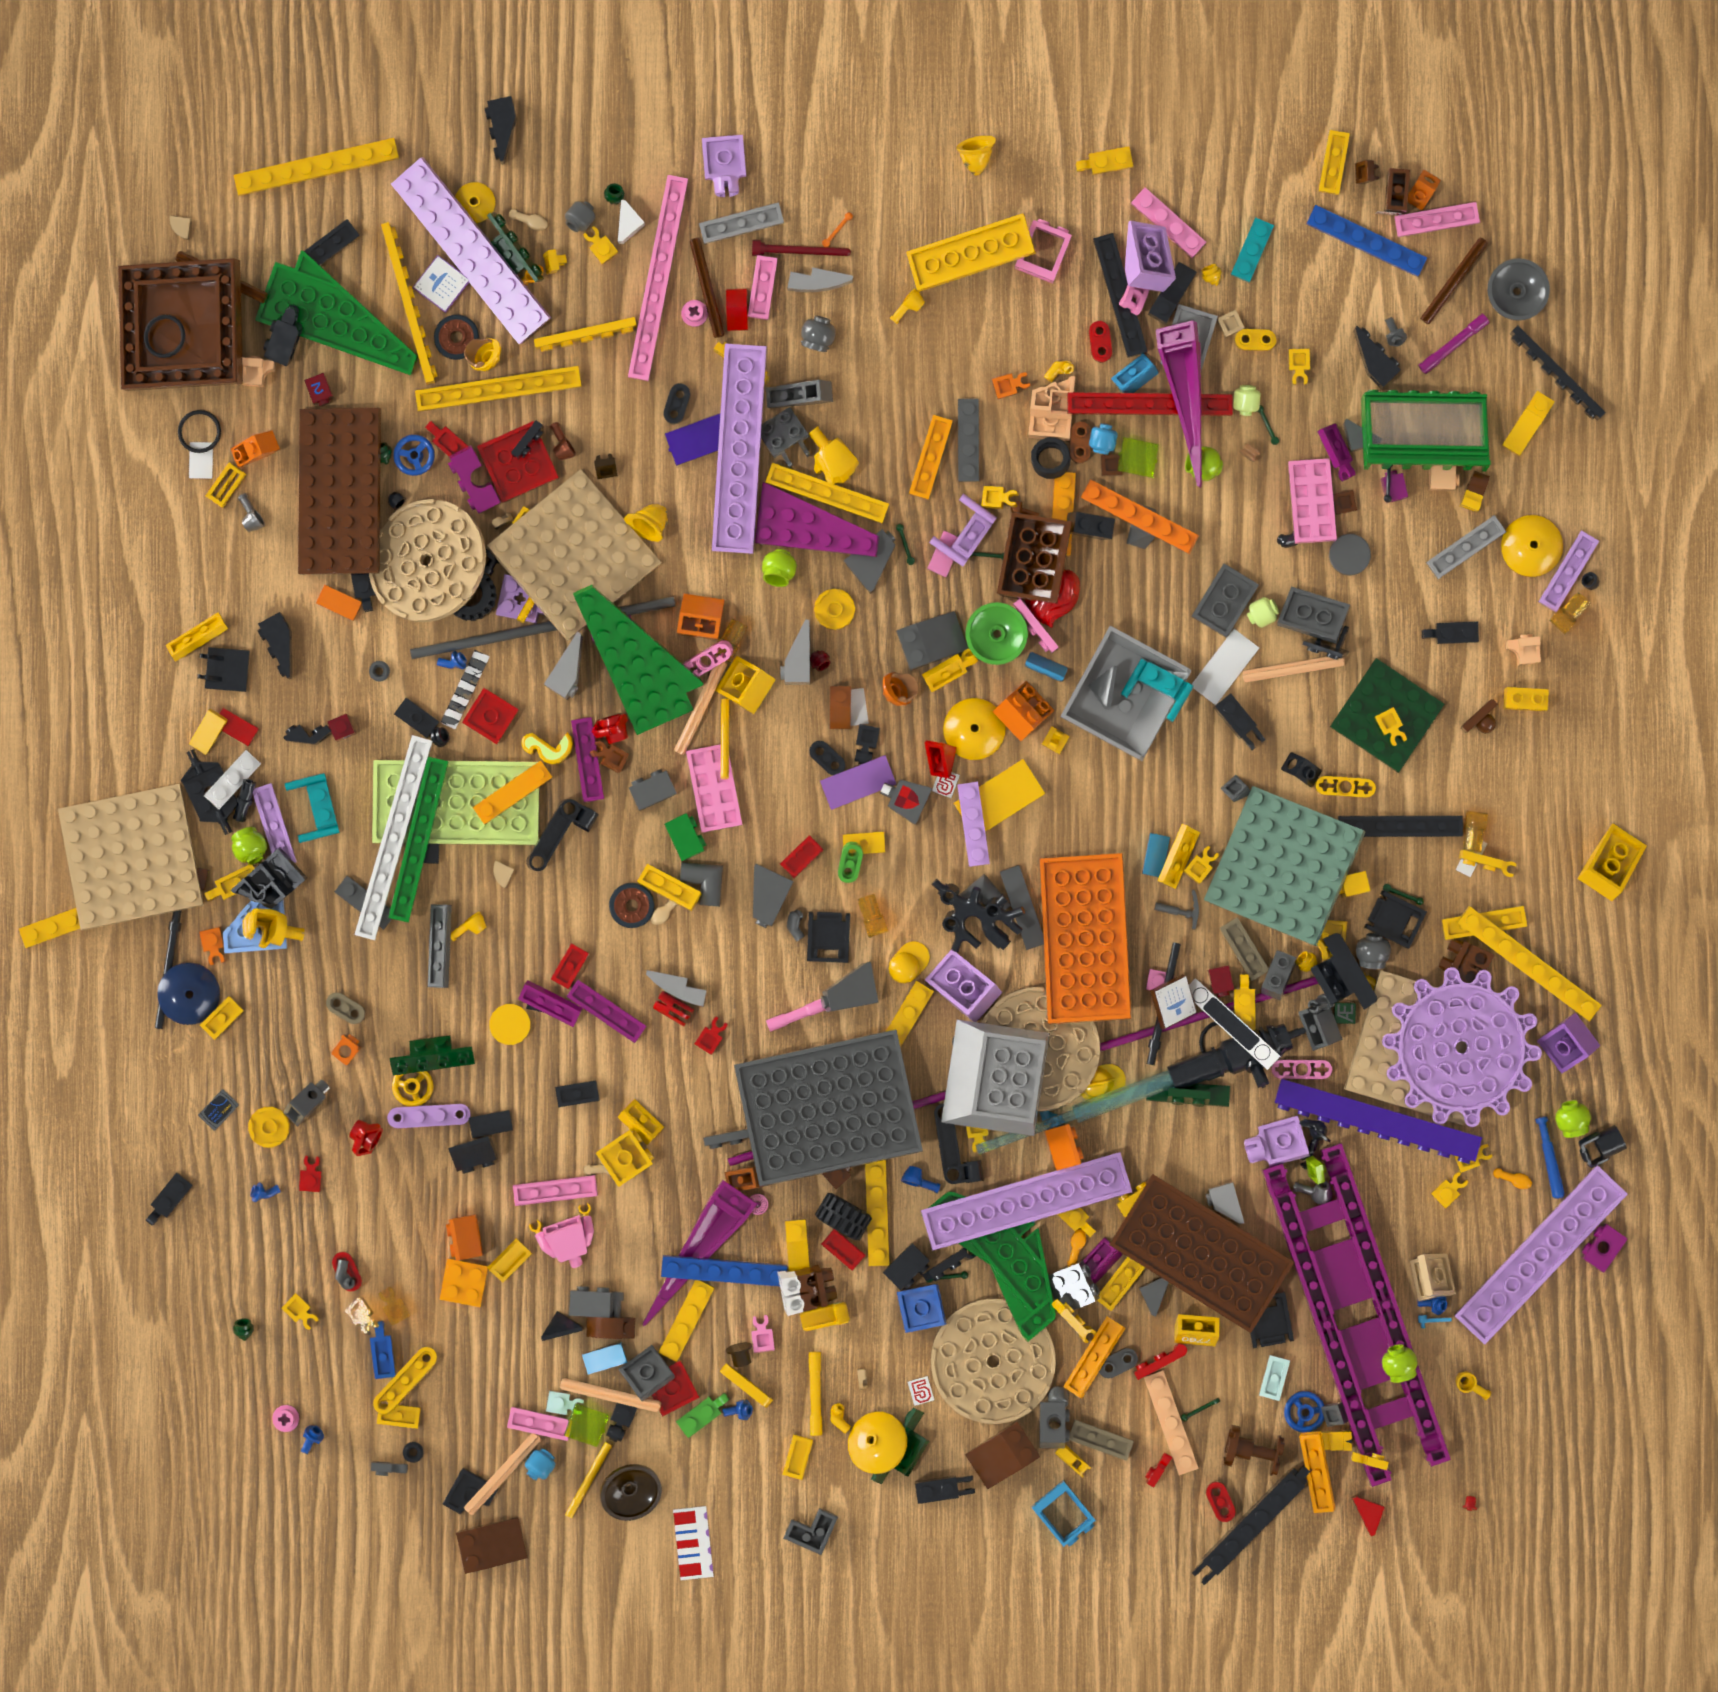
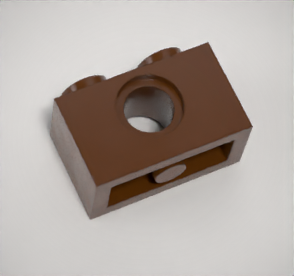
(1397, 190)

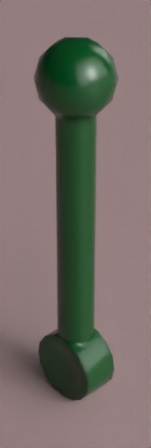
(1274, 440)
(987, 555)
(910, 560)
(1387, 888)
(964, 1275)
(1184, 1417)

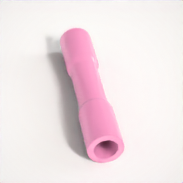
(784, 1019)

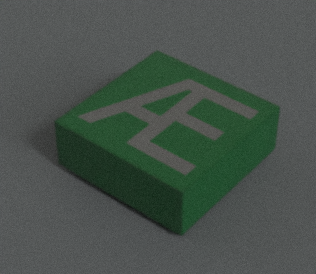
(1345, 1013)

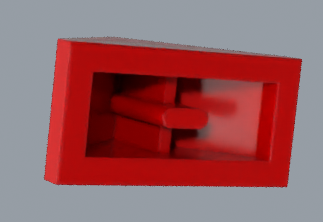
(736, 309)
(940, 758)
(1369, 1512)

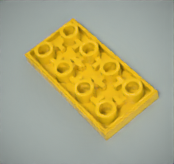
(1007, 794)

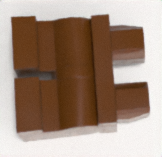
(1466, 959)

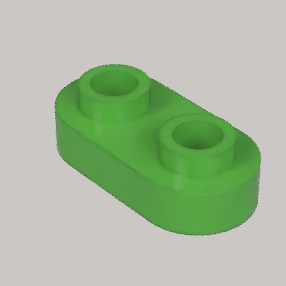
(850, 861)

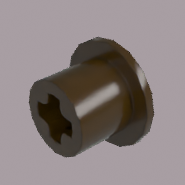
(740, 1354)

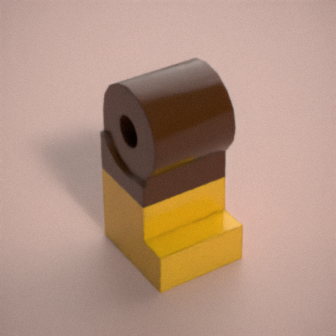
(1475, 491)

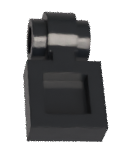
(868, 738)
(622, 1415)

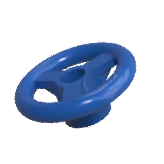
(416, 462)
(1312, 1410)

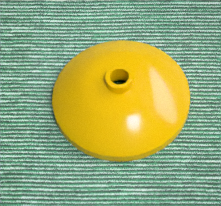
(1521, 556)
(973, 744)
(888, 1443)

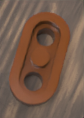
(1080, 442)

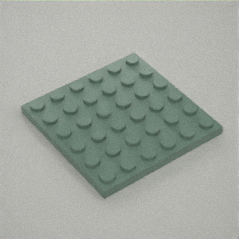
(1284, 865)

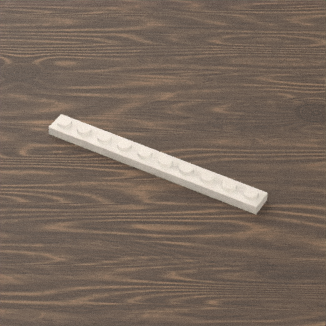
(393, 837)

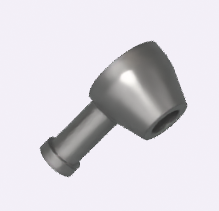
(253, 520)
(1320, 1193)

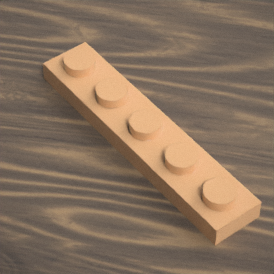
(1170, 1422)

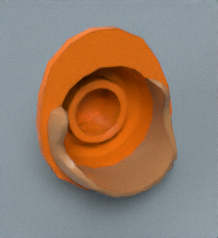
(899, 688)

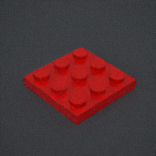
(516, 476)

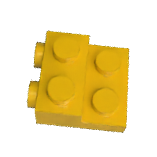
(625, 1157)

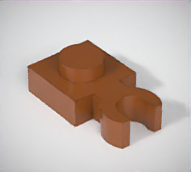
(612, 756)

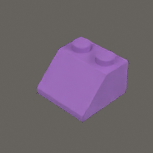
(1568, 1043)

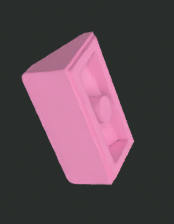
(941, 562)

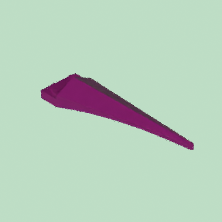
(1182, 364)
(717, 1222)

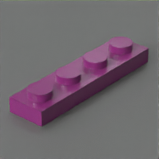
(587, 764)
(606, 1011)

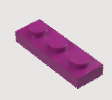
(550, 1003)

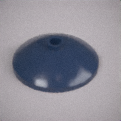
(173, 989)

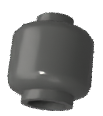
(580, 216)

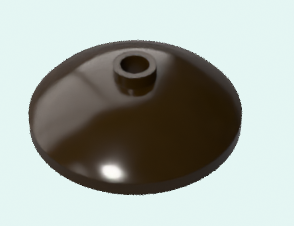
(636, 1499)

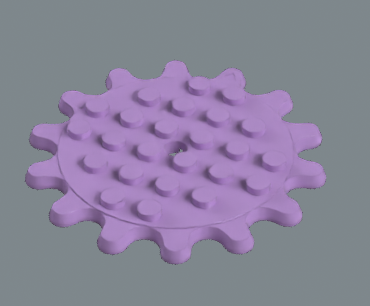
(1493, 1051)

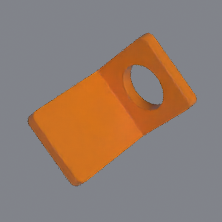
(1423, 190)
(349, 1041)

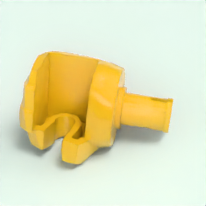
(833, 458)
(273, 927)

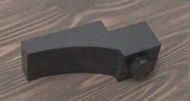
(1169, 299)

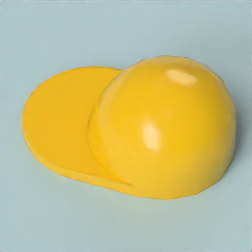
(908, 962)

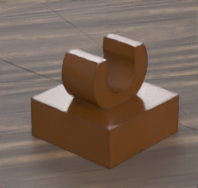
(1365, 172)

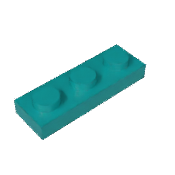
(1252, 250)

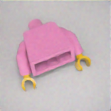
(566, 1238)

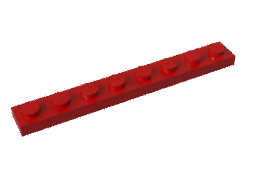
(1143, 404)

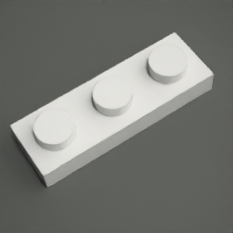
(232, 779)

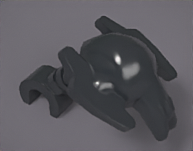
(1318, 1131)

